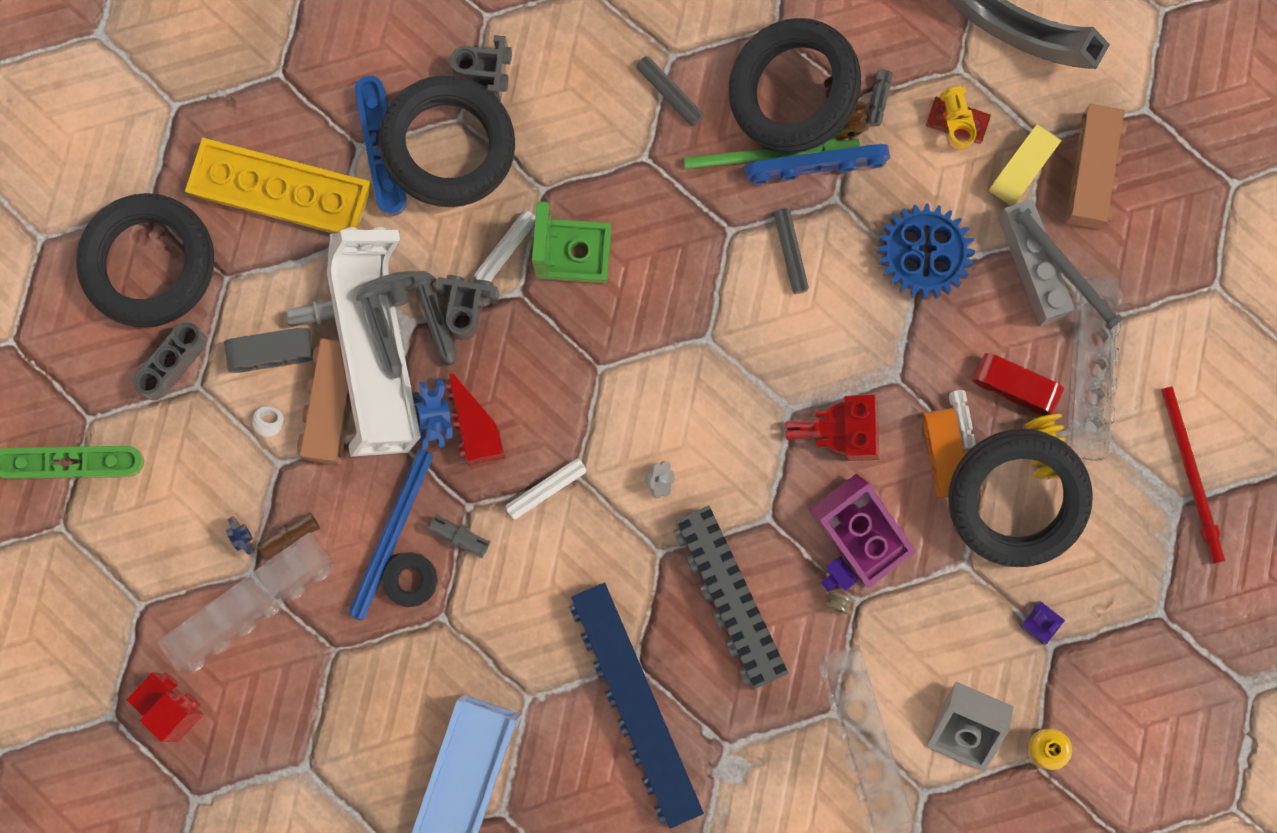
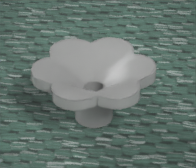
(660, 479)

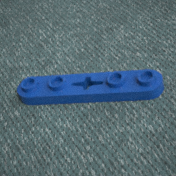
(372, 106)
(842, 159)

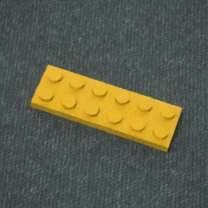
(277, 187)

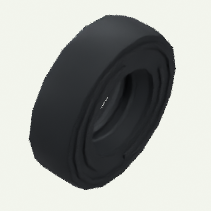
(394, 569)

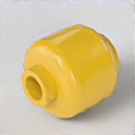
(1039, 749)

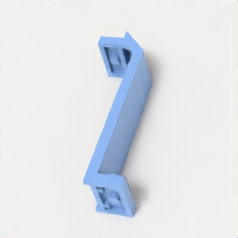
(466, 767)

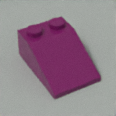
(862, 530)

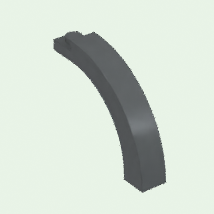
(1036, 35)

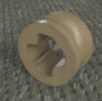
(840, 603)

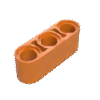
(943, 447)

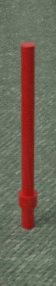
(1209, 531)

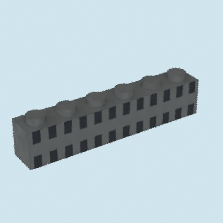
(731, 598)

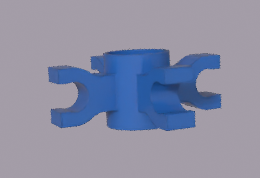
(432, 414)

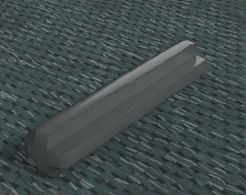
(670, 90)
(791, 251)

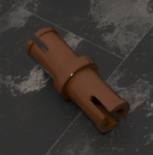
(288, 536)

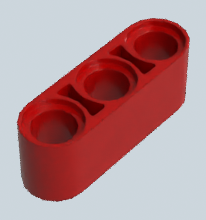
(1018, 384)

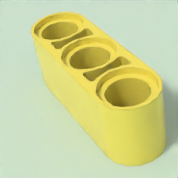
(1024, 165)

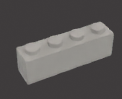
(1036, 269)

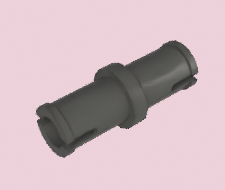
(459, 536)

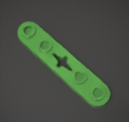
(96, 462)

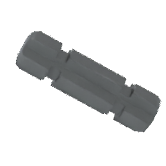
(879, 97)

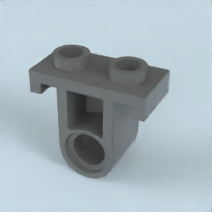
(487, 66)
(466, 301)

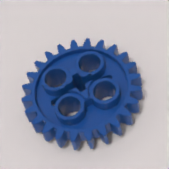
(952, 253)

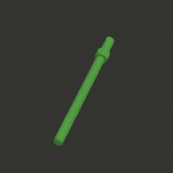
(761, 154)

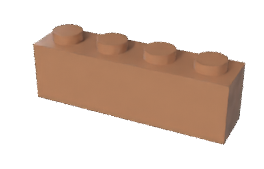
(1095, 167)
(328, 407)

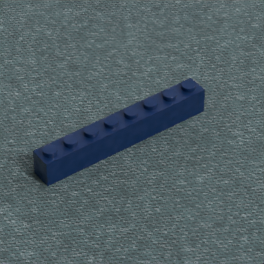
(637, 706)

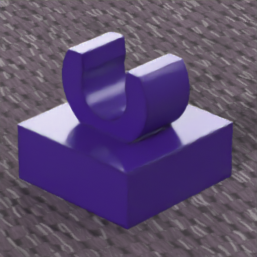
(840, 574)
(1042, 623)

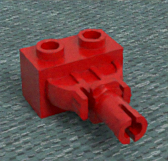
(849, 427)

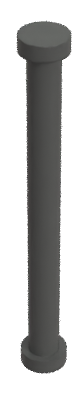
(1068, 269)

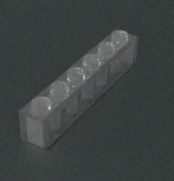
(246, 603)

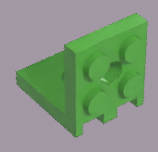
(555, 242)

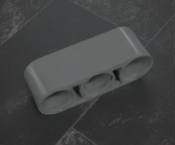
(268, 350)
(156, 367)

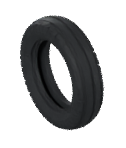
(761, 51)
(452, 92)
(111, 222)
(1030, 549)

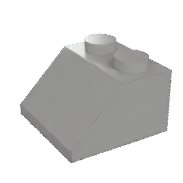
(970, 726)

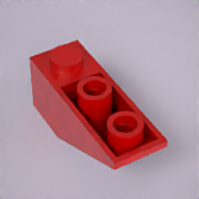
(479, 432)

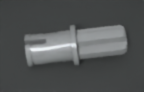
(310, 313)

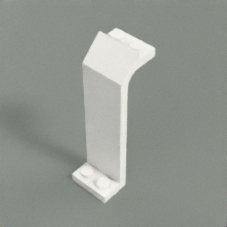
(380, 404)

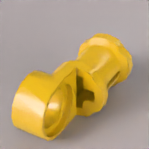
(958, 116)

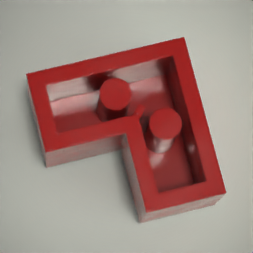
(164, 708)

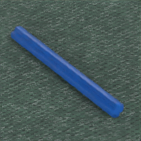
(390, 534)

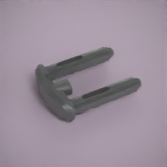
(396, 285)

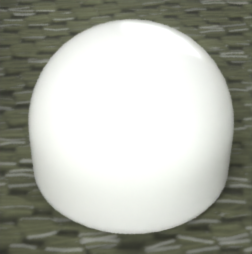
(267, 429)

